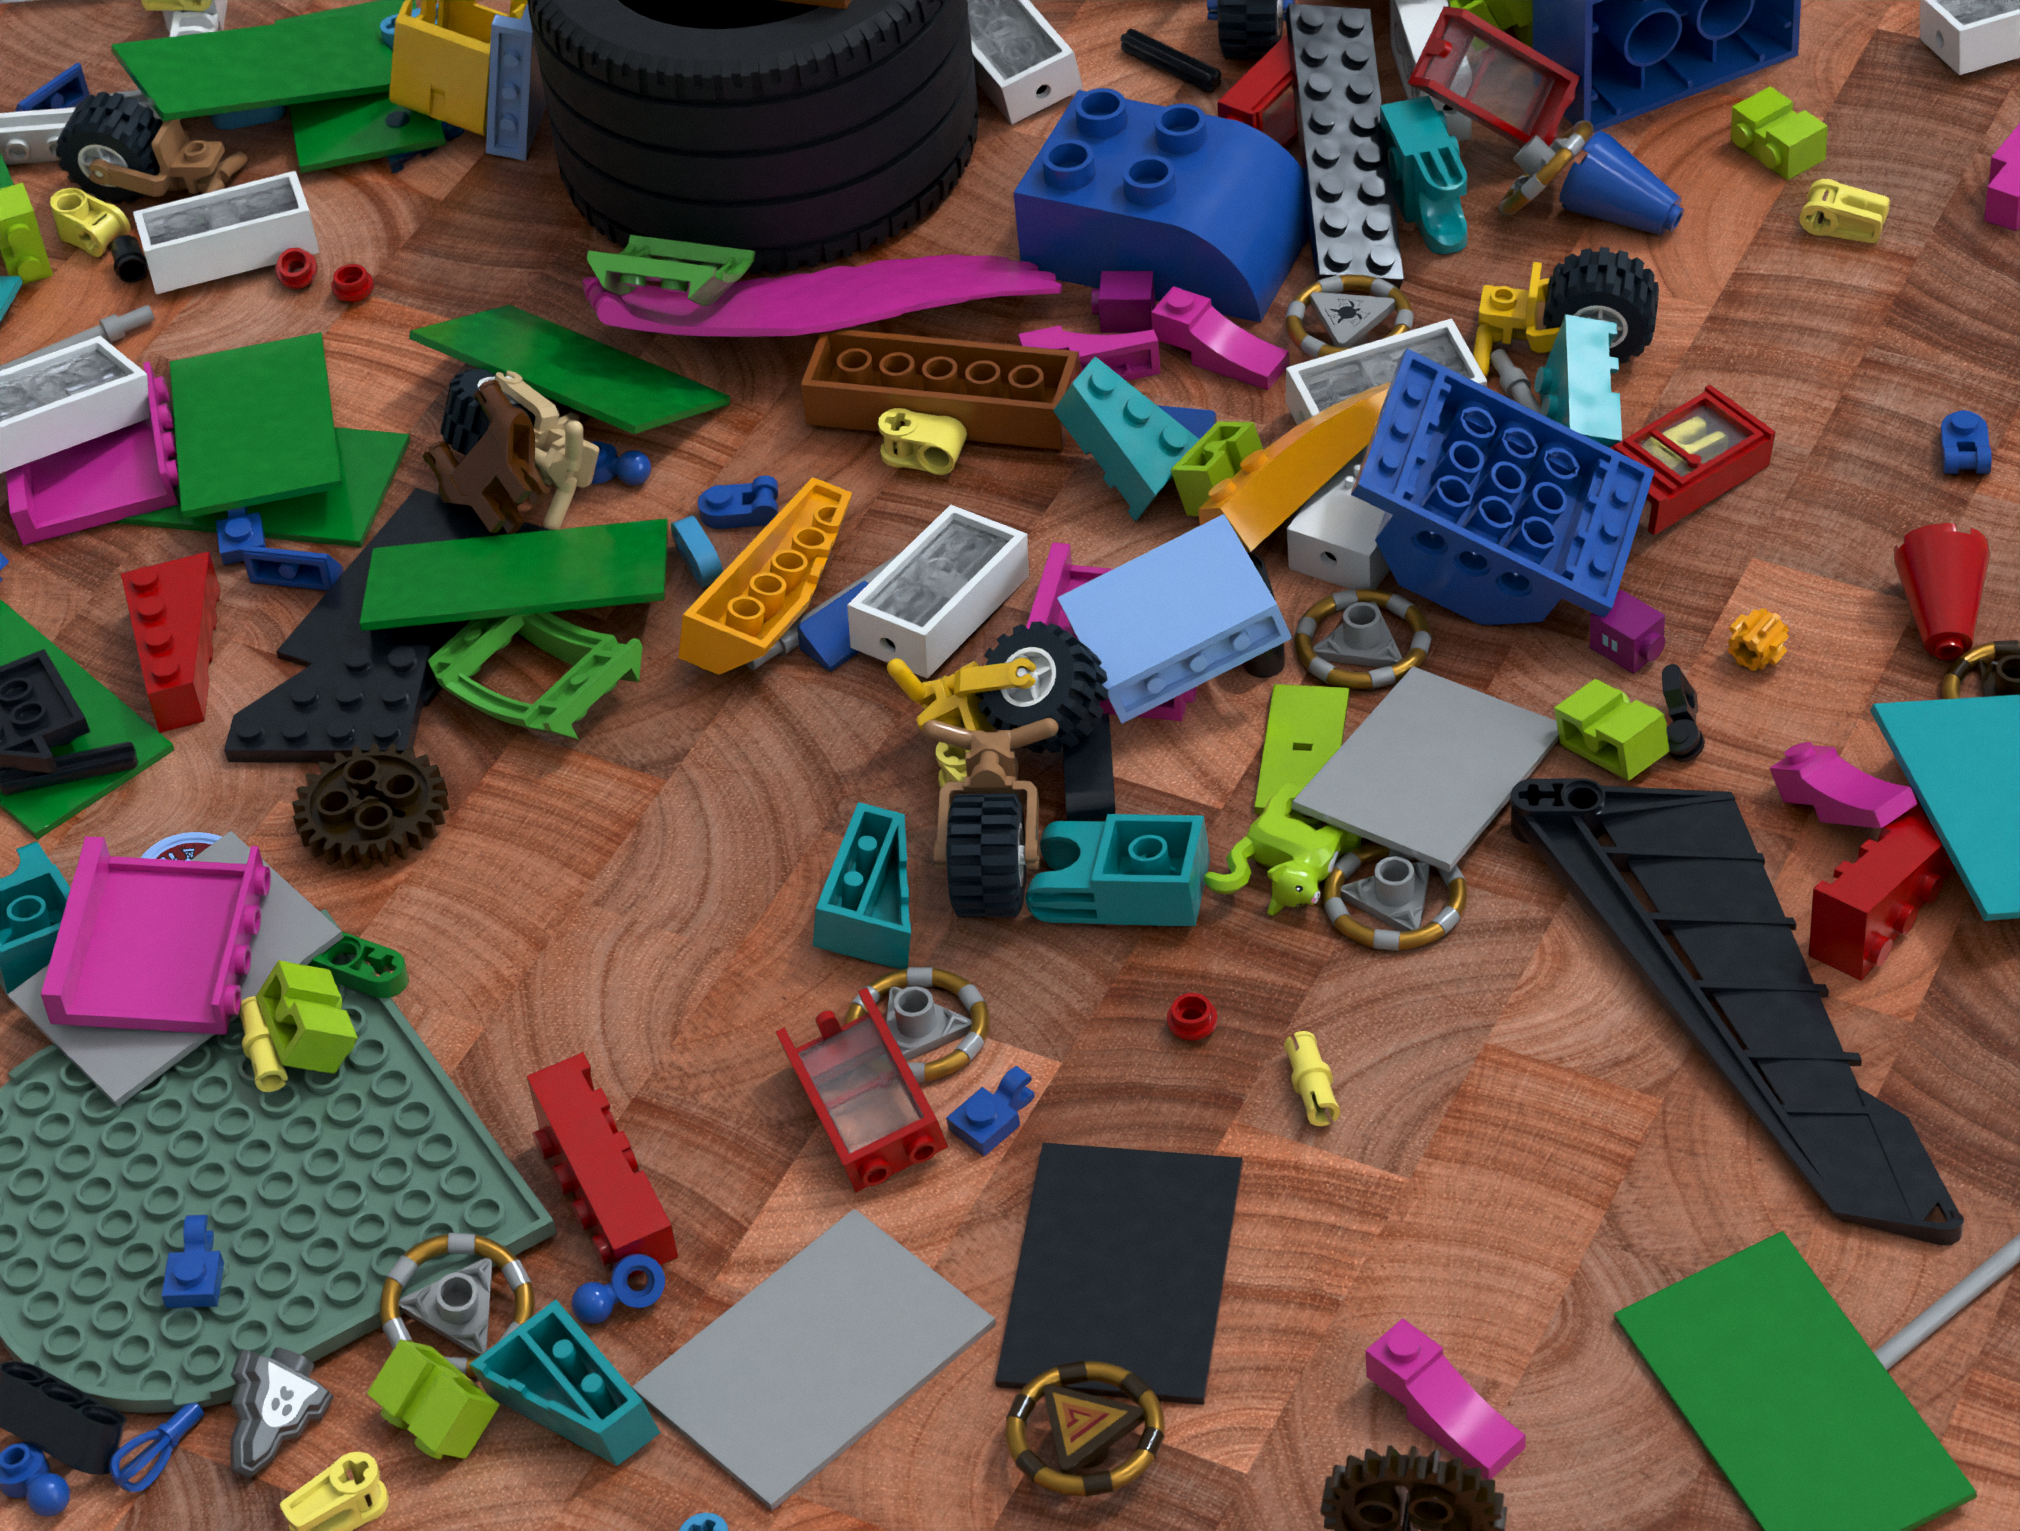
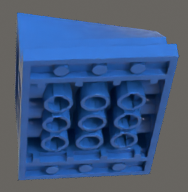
(1495, 500)

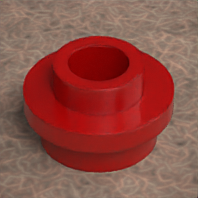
(291, 260)
(351, 283)
(1192, 1017)

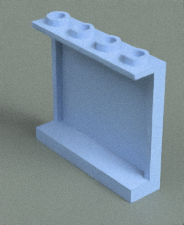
(515, 88)
(1175, 617)

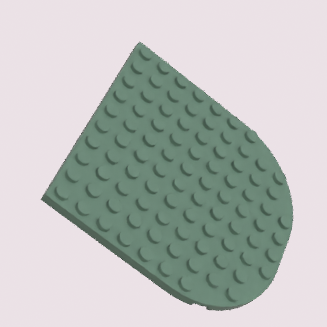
(300, 1185)

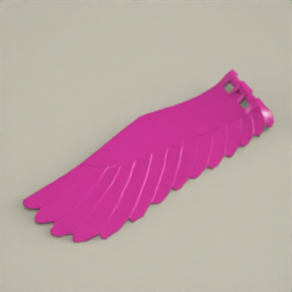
(822, 299)

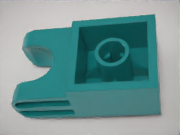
(1426, 172)
(1122, 871)
(29, 915)

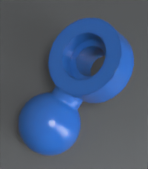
(631, 467)
(594, 1301)
(28, 1475)

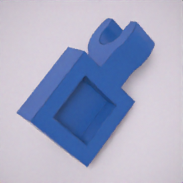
(238, 531)
(988, 1117)
(196, 1274)

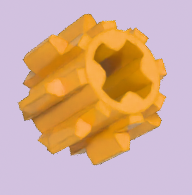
(1758, 639)

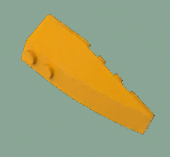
(1293, 467)
(766, 583)

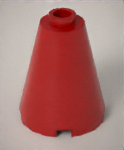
(1944, 585)

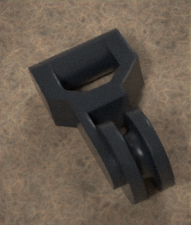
(1683, 735)

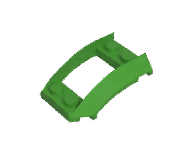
(680, 264)
(595, 656)

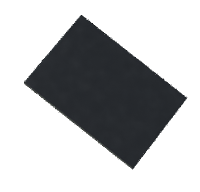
(338, 613)
(1122, 1268)

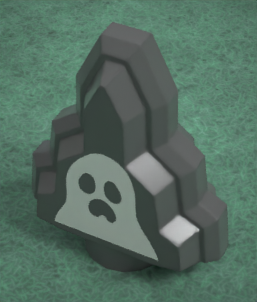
(271, 1405)

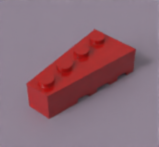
(173, 631)
(1877, 895)
(597, 1166)

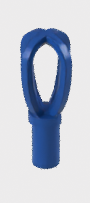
(165, 1437)

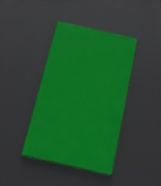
(258, 66)
(355, 126)
(571, 368)
(254, 425)
(328, 517)
(516, 574)
(108, 722)
(1792, 1398)

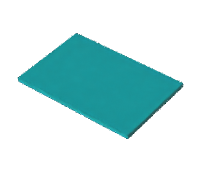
(1967, 779)

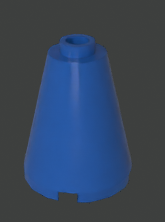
(1619, 189)

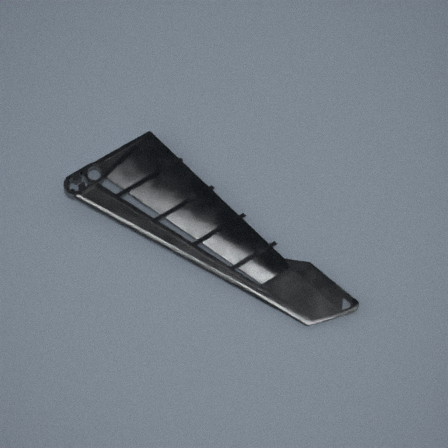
(1723, 912)

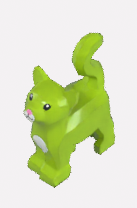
(1293, 849)

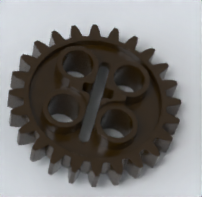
(370, 806)
(1439, 1495)

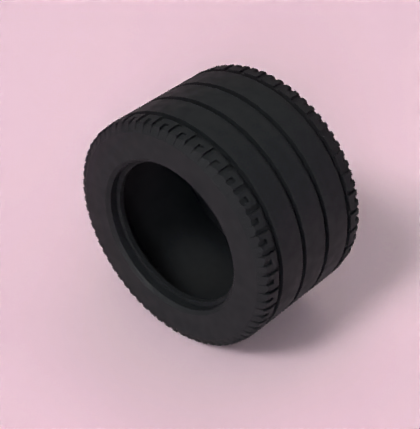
(758, 119)

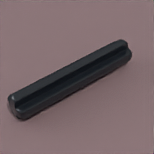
(1171, 60)
(72, 768)

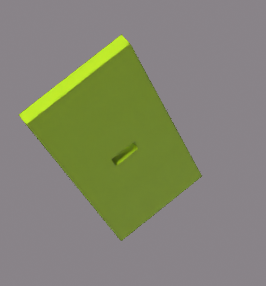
(1297, 722)

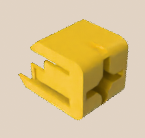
(445, 65)

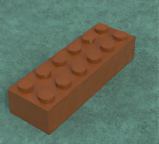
(989, 387)

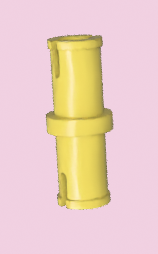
(260, 1048)
(1312, 1078)

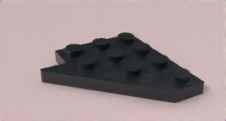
(344, 700)
(35, 714)

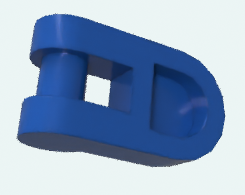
(1965, 443)
(739, 504)

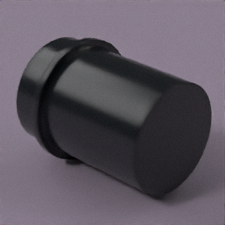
(128, 259)

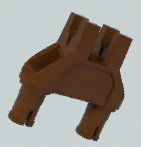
(495, 467)

